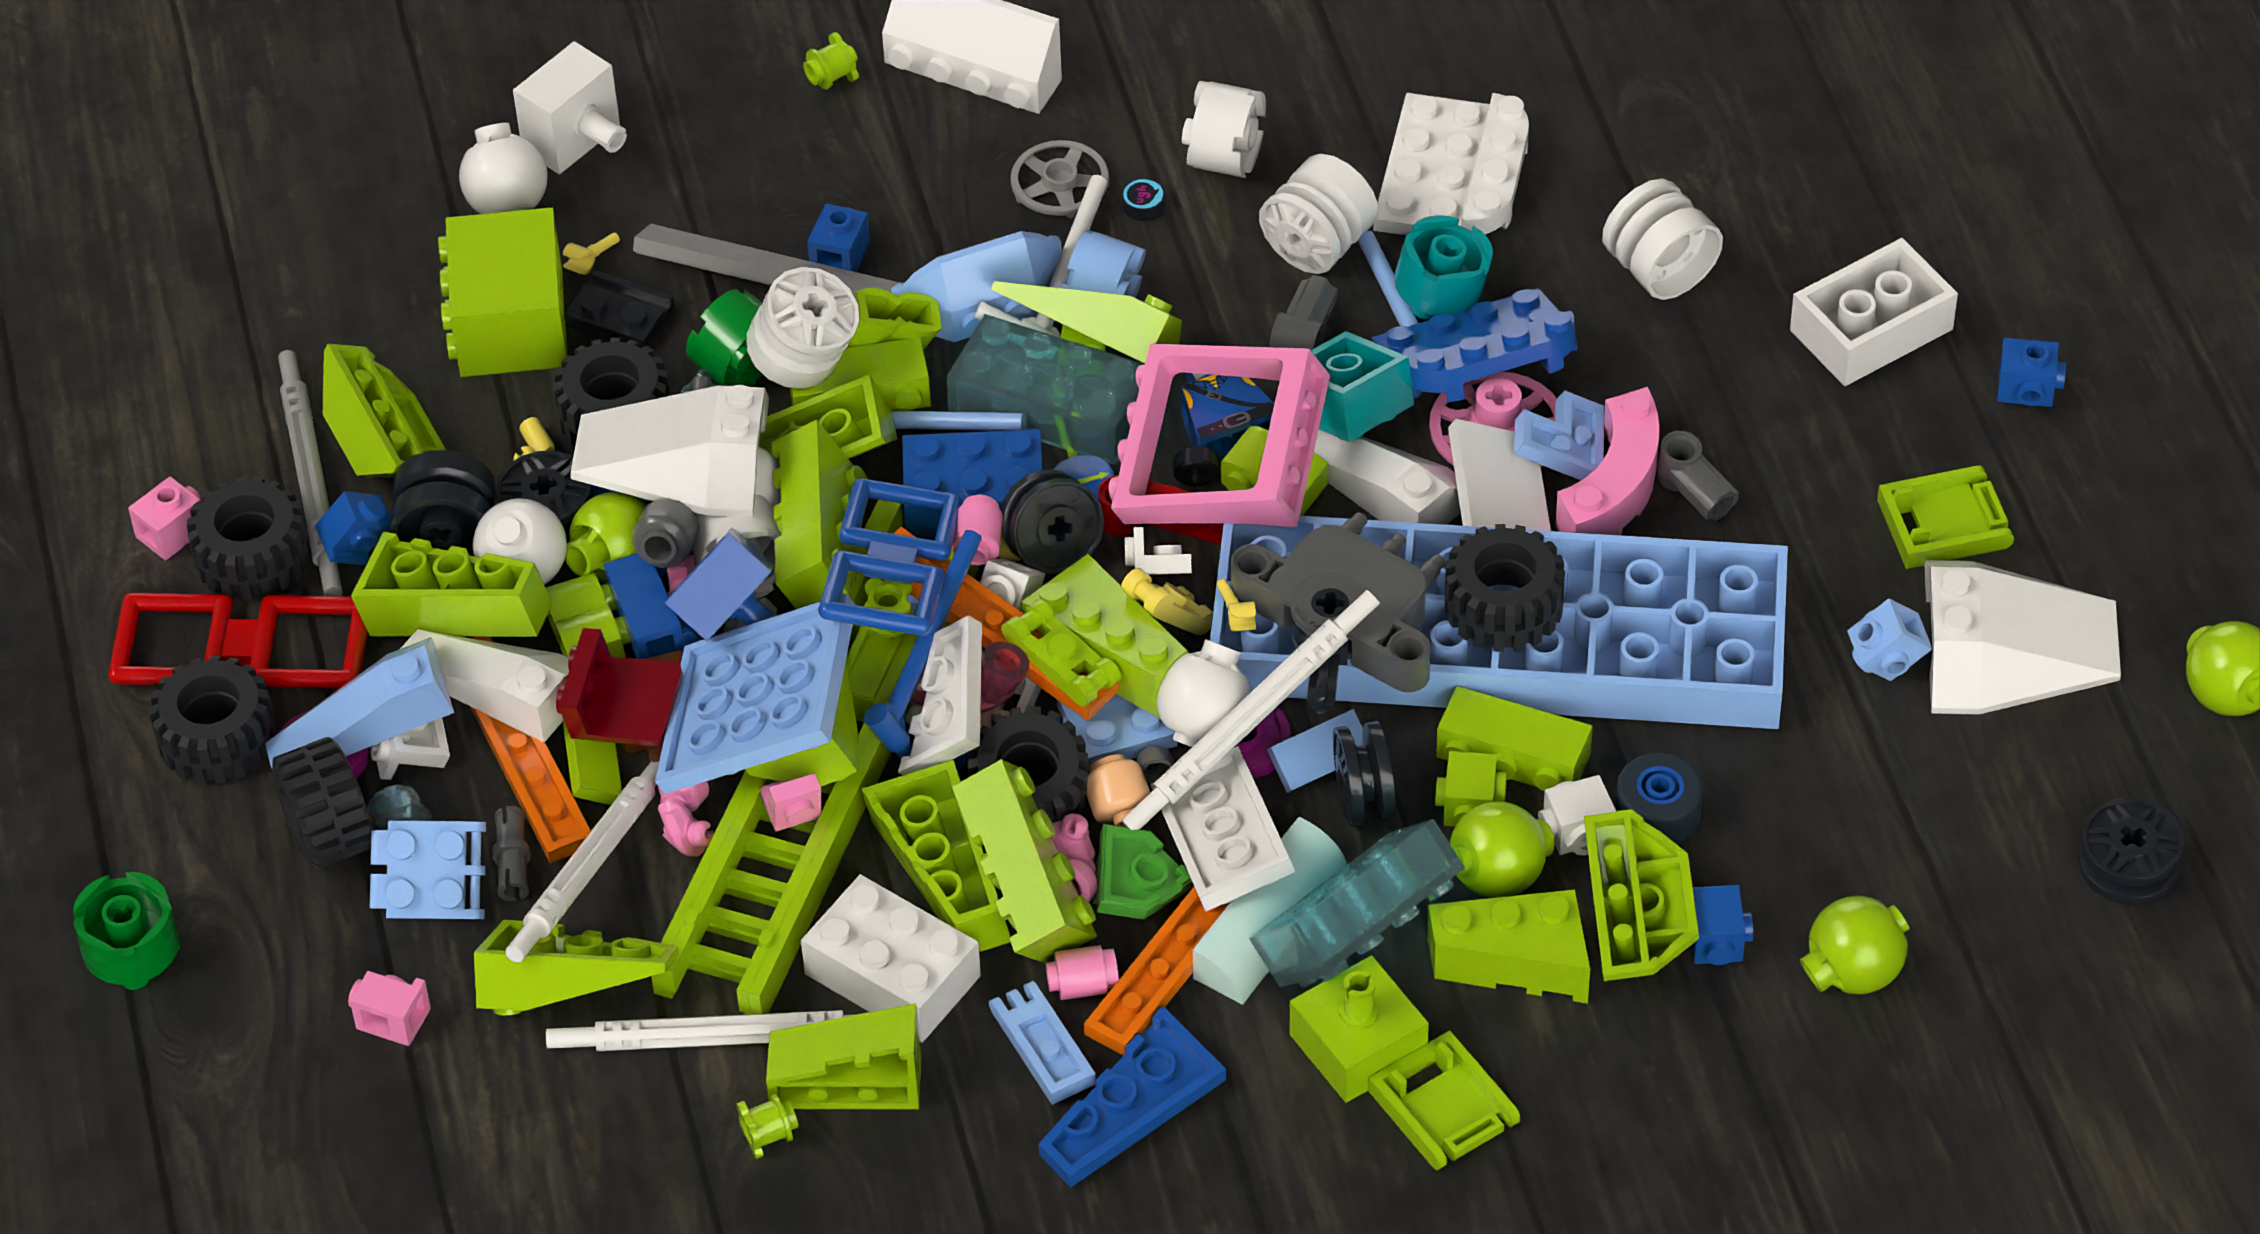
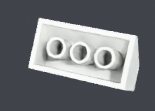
(977, 47)

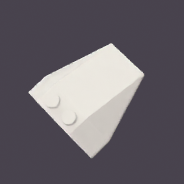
(679, 448)
(2013, 638)

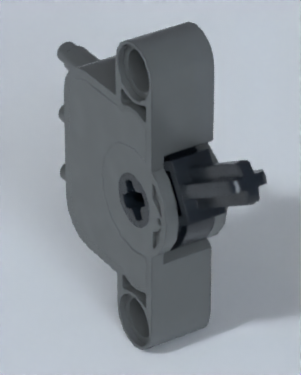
(1322, 581)

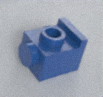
(353, 527)

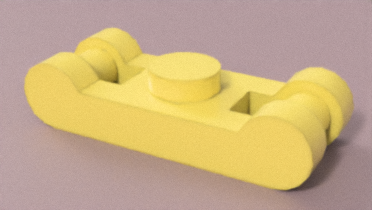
(1168, 602)

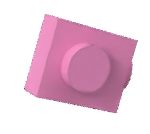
(792, 801)

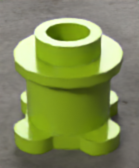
(831, 63)
(889, 597)
(767, 1123)

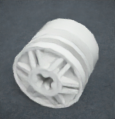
(1318, 213)
(1662, 239)
(802, 327)

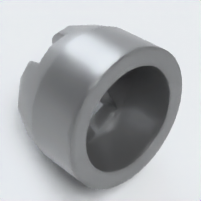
(1160, 760)

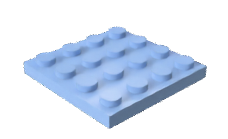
(754, 696)

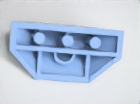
(966, 278)

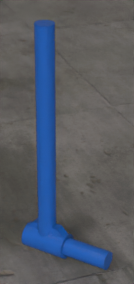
(887, 718)

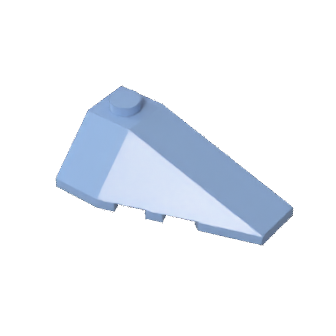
(378, 704)

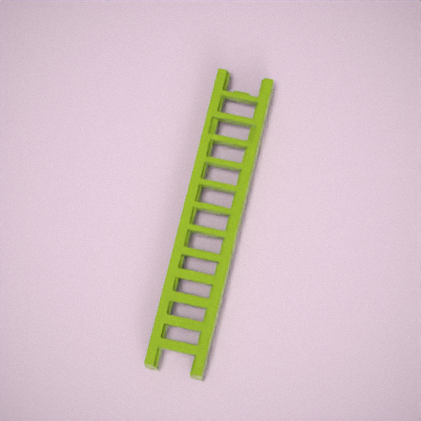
(812, 864)

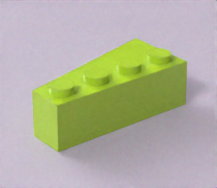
(814, 497)
(448, 592)

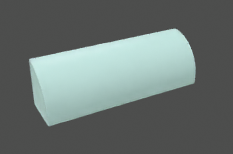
(1225, 954)

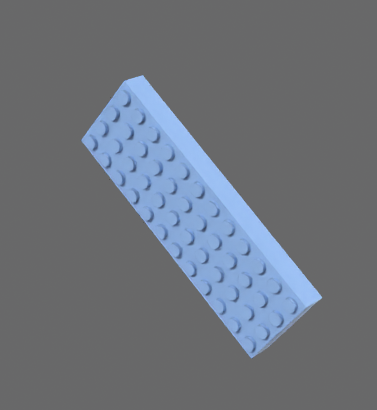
(1640, 637)

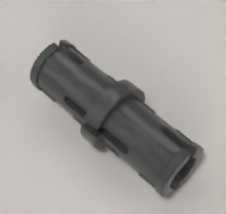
(511, 853)

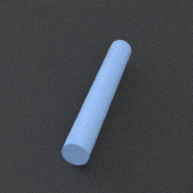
(1386, 279)
(959, 420)

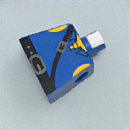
(1222, 409)

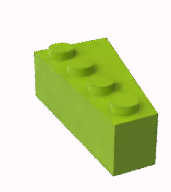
(1114, 627)
(931, 841)
(1024, 862)

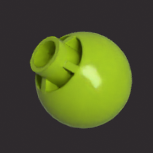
(602, 532)
(2225, 667)
(1501, 848)
(1856, 946)

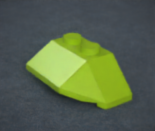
(372, 413)
(1638, 894)

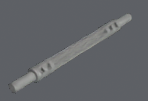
(308, 465)

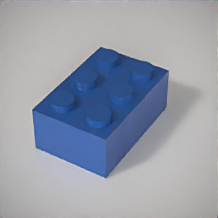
(967, 467)

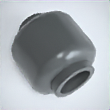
(665, 533)

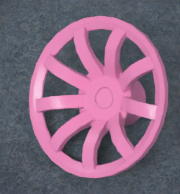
(1493, 404)

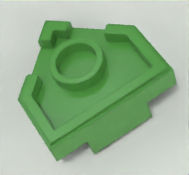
(1136, 874)

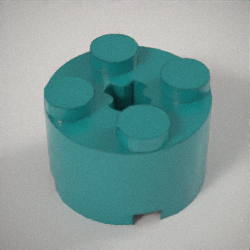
(1442, 267)

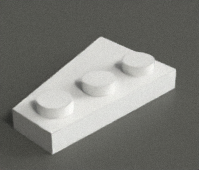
(953, 698)

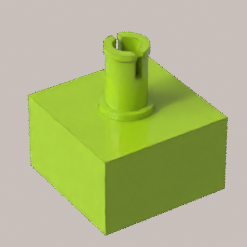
(1356, 1026)

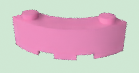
(1626, 475)

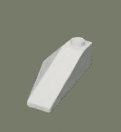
(1390, 481)
(502, 680)

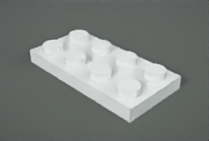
(1227, 834)

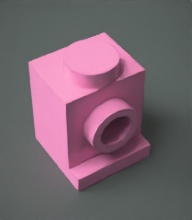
(389, 1006)

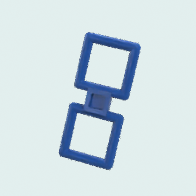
(890, 557)

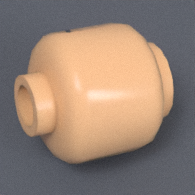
(1115, 788)

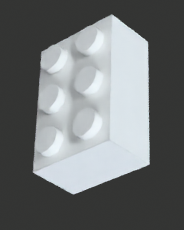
(1873, 311)
(890, 954)

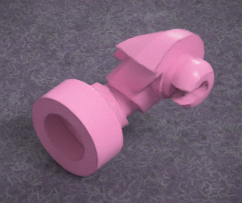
(680, 827)
(1074, 841)

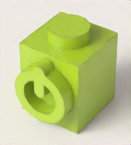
(1469, 783)

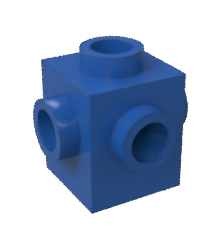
(2029, 372)

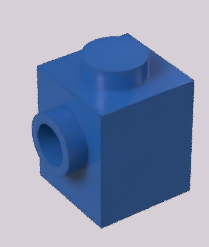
(839, 237)
(1721, 925)

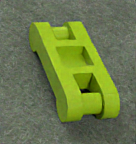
(1061, 653)

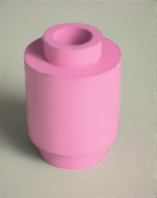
(983, 516)
(1082, 972)

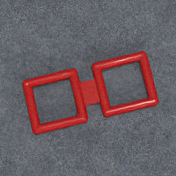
(239, 638)

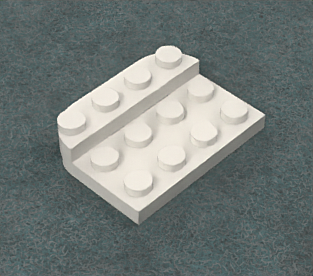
(1454, 163)

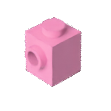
(162, 517)

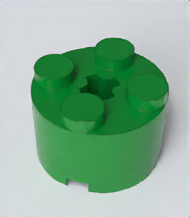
(723, 342)
(126, 929)

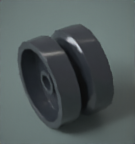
(441, 498)

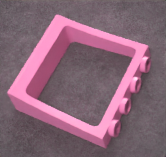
(1287, 451)

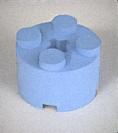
(1105, 265)

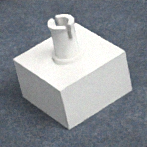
(569, 107)

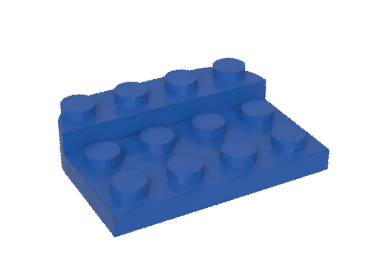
(1483, 342)

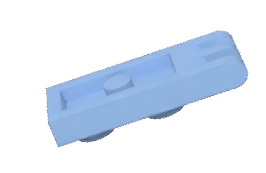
(1043, 1043)

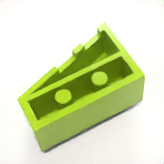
(1512, 942)
(848, 1062)

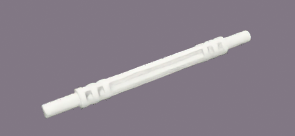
(1250, 711)
(584, 863)
(682, 1031)

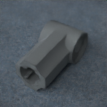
(1306, 317)
(1686, 470)

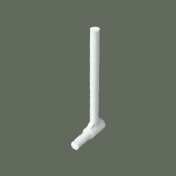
(1081, 223)

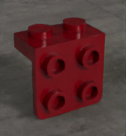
(616, 695)

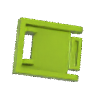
(1948, 514)
(1449, 1111)

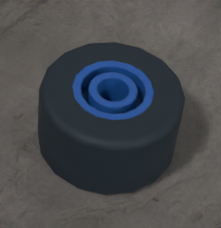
(1663, 792)

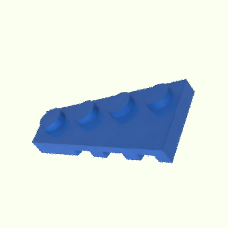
(1143, 1090)

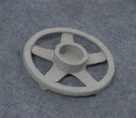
(1057, 176)

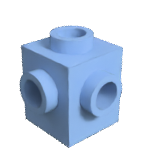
(1889, 640)

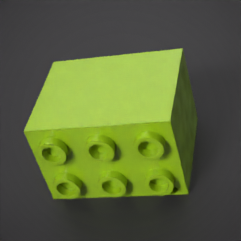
(503, 292)

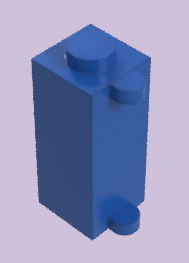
(641, 603)

